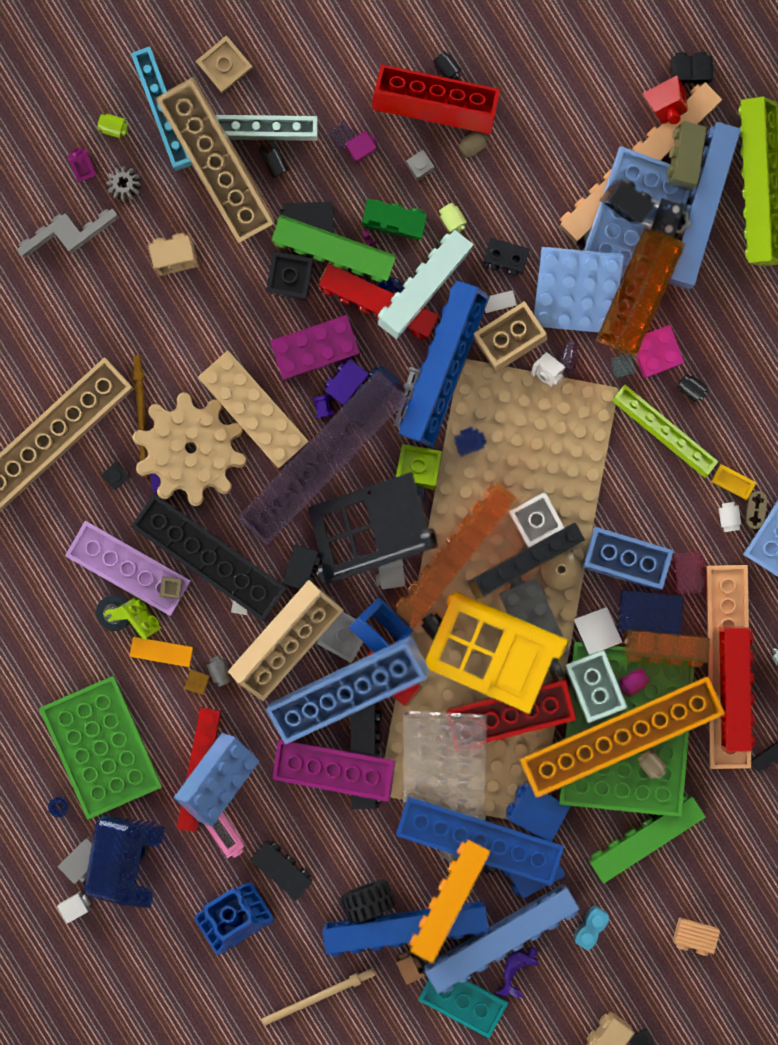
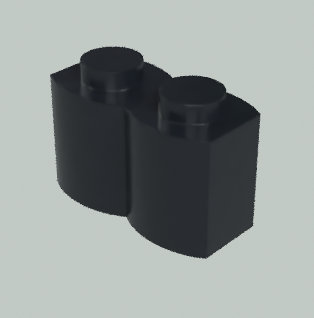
(692, 69)

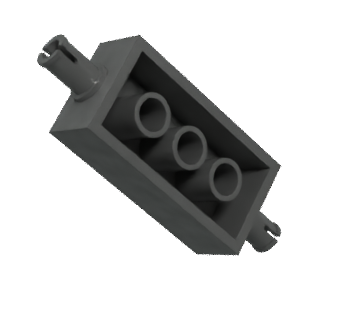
(528, 603)

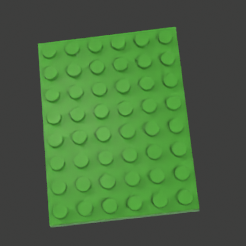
(624, 783)

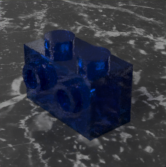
(469, 441)

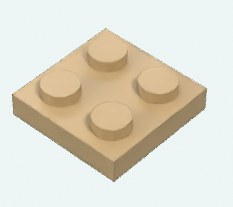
(224, 64)

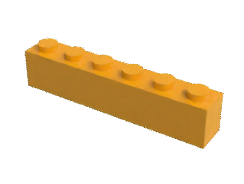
(450, 900)

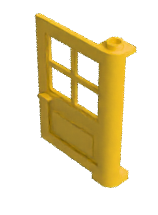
(516, 665)

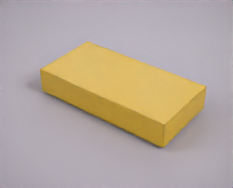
(733, 482)

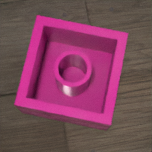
(658, 352)

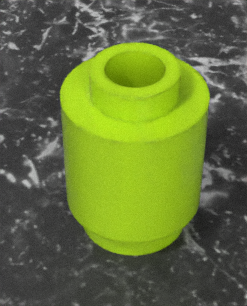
(112, 125)

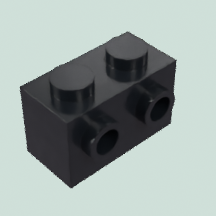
(506, 256)

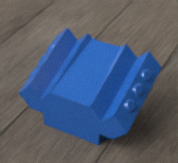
(233, 917)

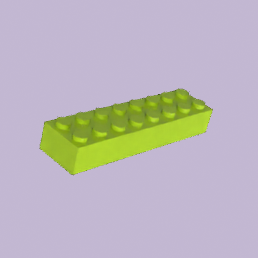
(760, 178)

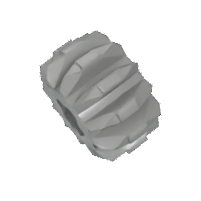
(131, 184)

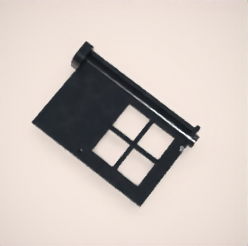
(395, 521)

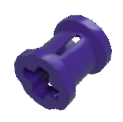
(323, 406)

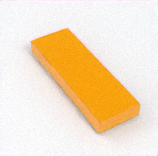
(161, 651)

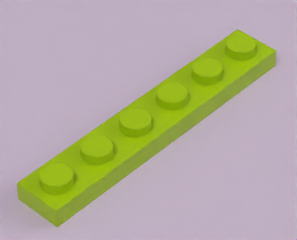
(664, 431)

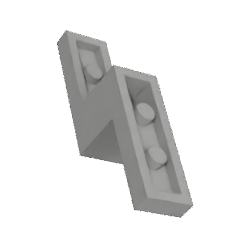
(67, 232)

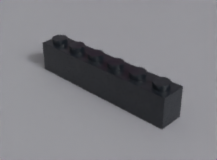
(525, 561)
(366, 740)

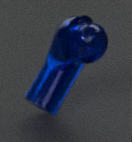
(392, 283)

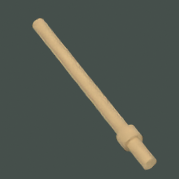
(354, 980)

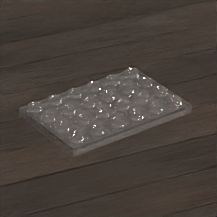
(445, 760)

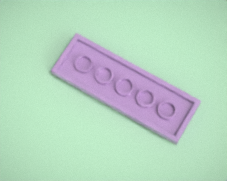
(124, 566)

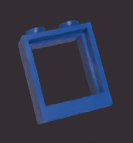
(387, 618)

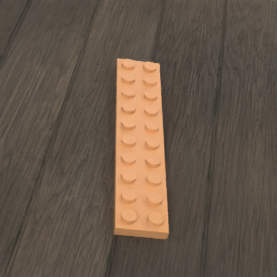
(725, 608)

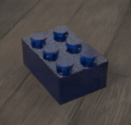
(650, 612)

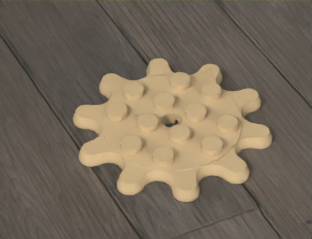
(185, 470)

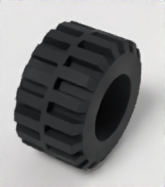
(368, 901)

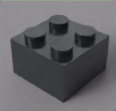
(627, 201)
(289, 276)

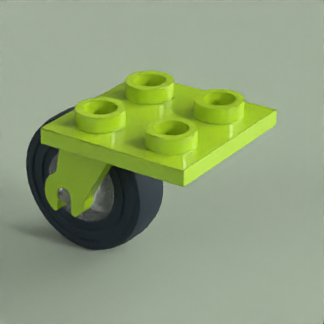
(116, 613)

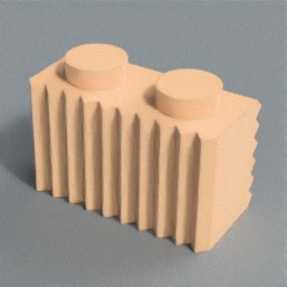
(696, 936)

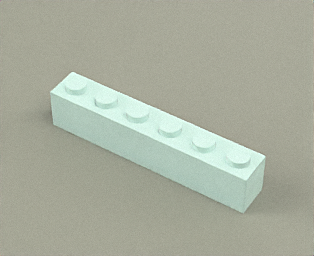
(270, 127)
(425, 284)

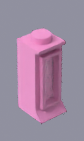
(226, 836)

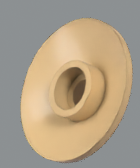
(568, 578)

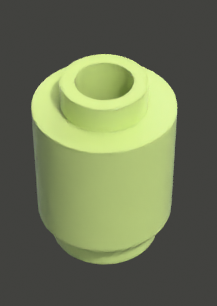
(453, 218)

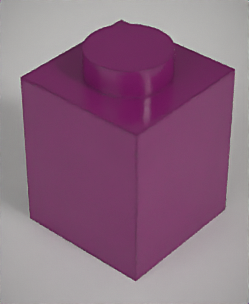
(361, 146)

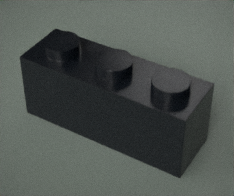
(282, 869)

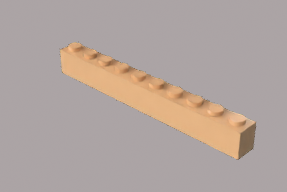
(657, 146)

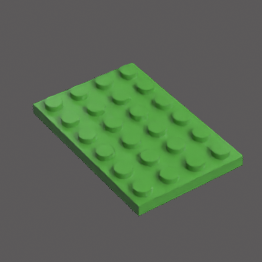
(100, 747)

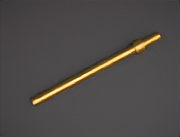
(138, 376)

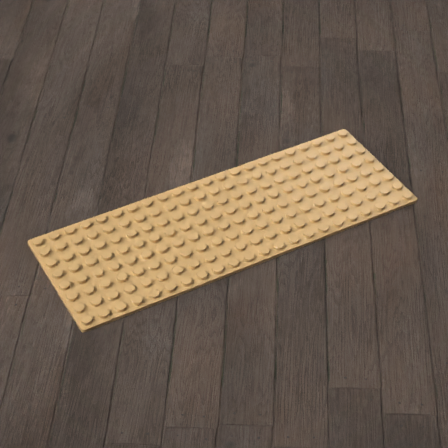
(535, 445)

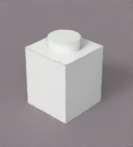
(74, 907)

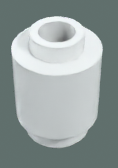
(730, 517)

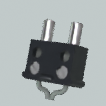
(670, 218)

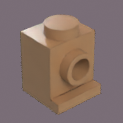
(409, 967)

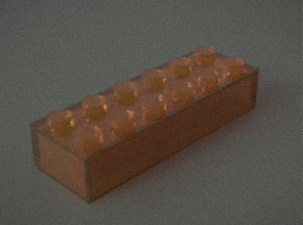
(640, 292)

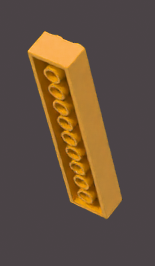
(621, 737)

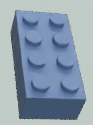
(627, 559)
(216, 779)

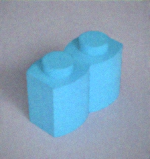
(594, 922)

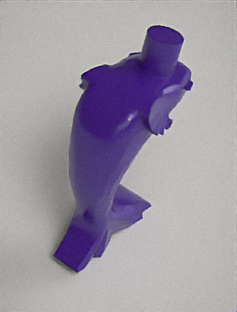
(515, 961)

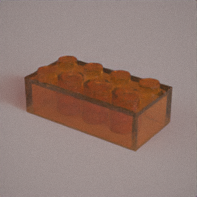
(666, 647)

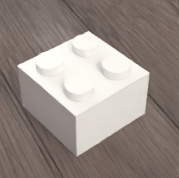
(536, 519)

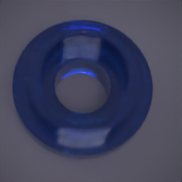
(58, 813)

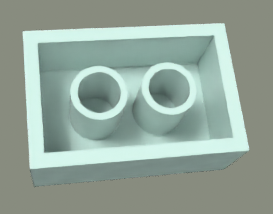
(595, 686)

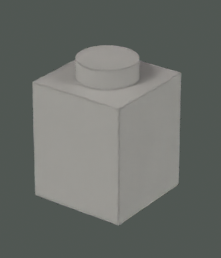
(420, 165)

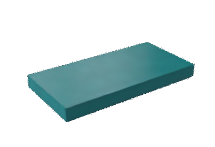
(467, 1005)

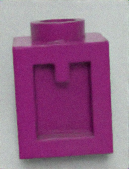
(81, 164)

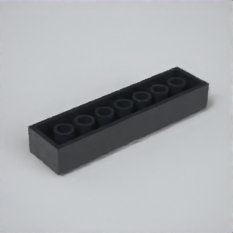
(208, 557)

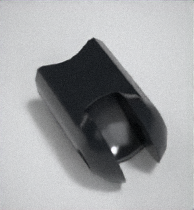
(274, 160)

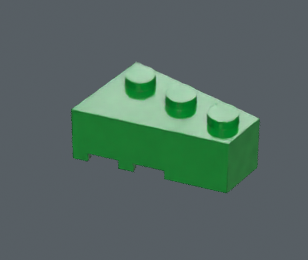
(394, 219)

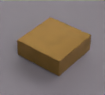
(196, 682)

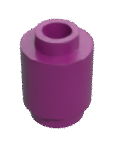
(633, 682)

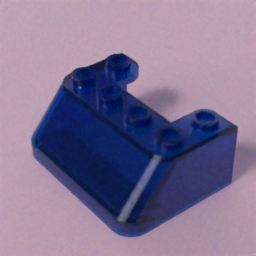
(116, 860)

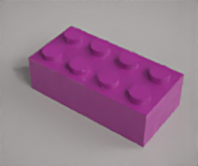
(315, 348)

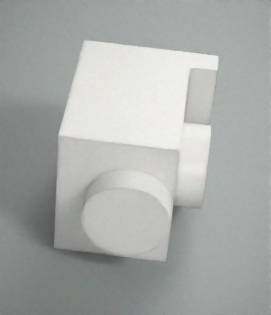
(548, 370)

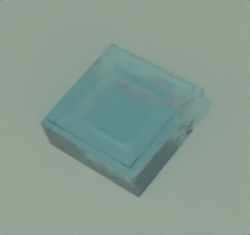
(622, 366)

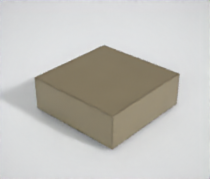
(171, 587)

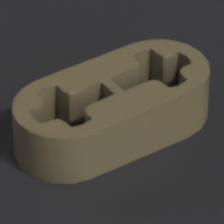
(761, 511)

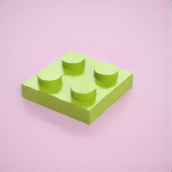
(423, 464)

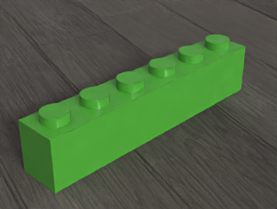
(334, 248)
(644, 840)

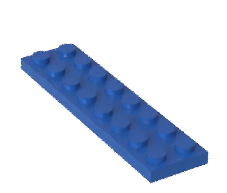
(508, 848)

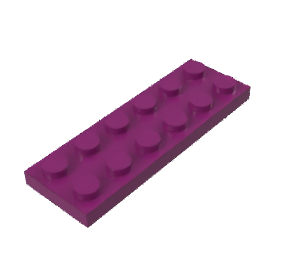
(334, 770)

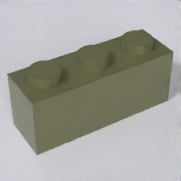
(686, 155)

